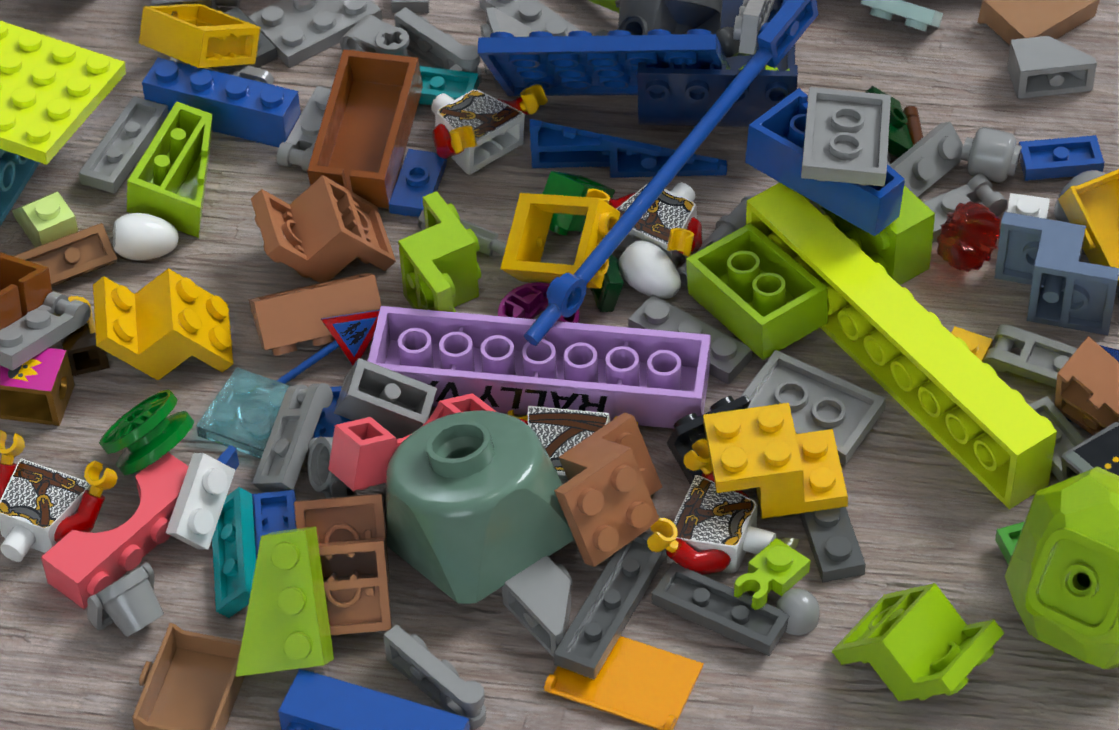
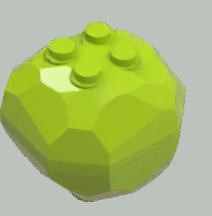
(1069, 567)

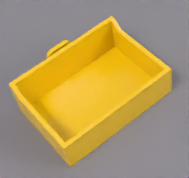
(1097, 208)

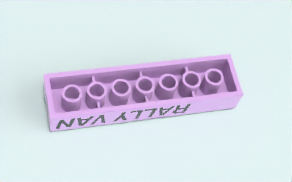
(573, 367)

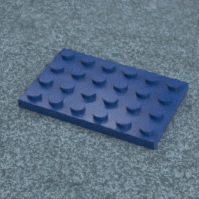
(590, 63)

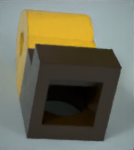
(82, 348)

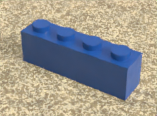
(237, 104)
(333, 704)

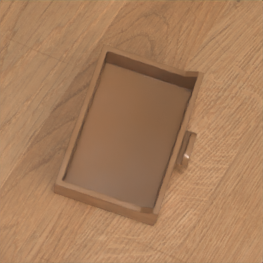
(1035, 17)
(189, 683)

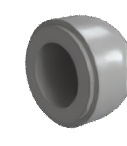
(802, 611)

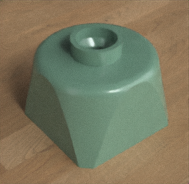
(473, 502)

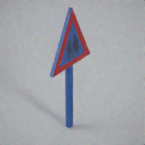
(350, 333)

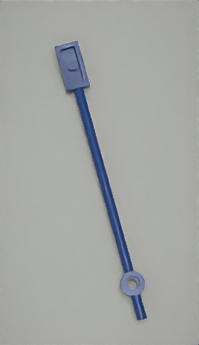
(774, 41)

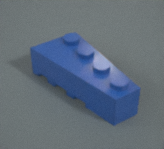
(776, 150)

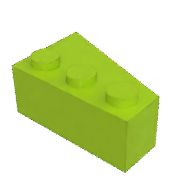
(174, 170)
(286, 606)

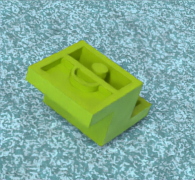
(440, 261)
(919, 643)

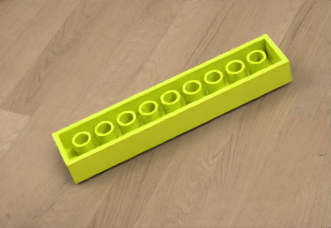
(913, 353)

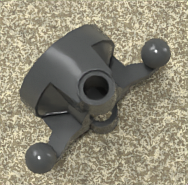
(676, 17)

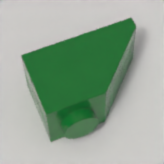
(570, 185)

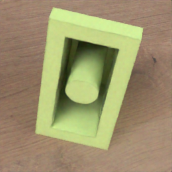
(46, 219)

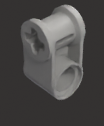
(377, 37)

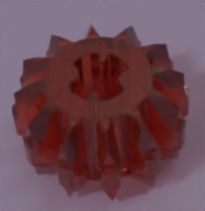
(968, 236)

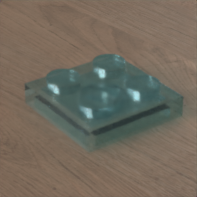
(243, 412)

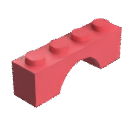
(365, 447)
(92, 561)

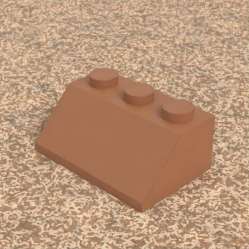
(297, 313)

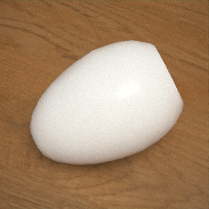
(143, 236)
(649, 270)

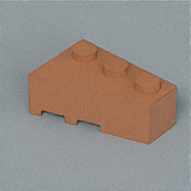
(1089, 388)

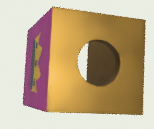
(37, 389)

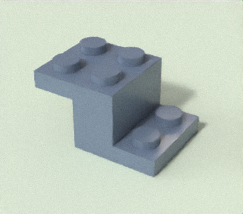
(1062, 287)

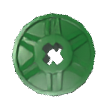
(146, 432)

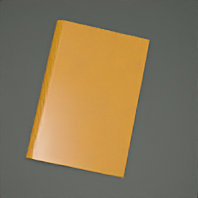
(633, 684)

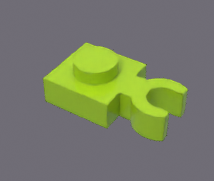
(774, 569)

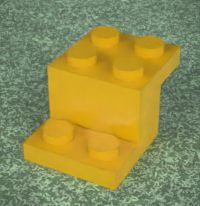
(162, 324)
(764, 453)

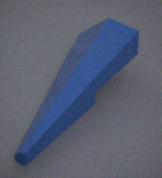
(571, 147)

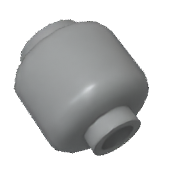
(991, 154)

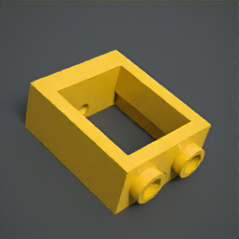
(199, 35)
(531, 228)

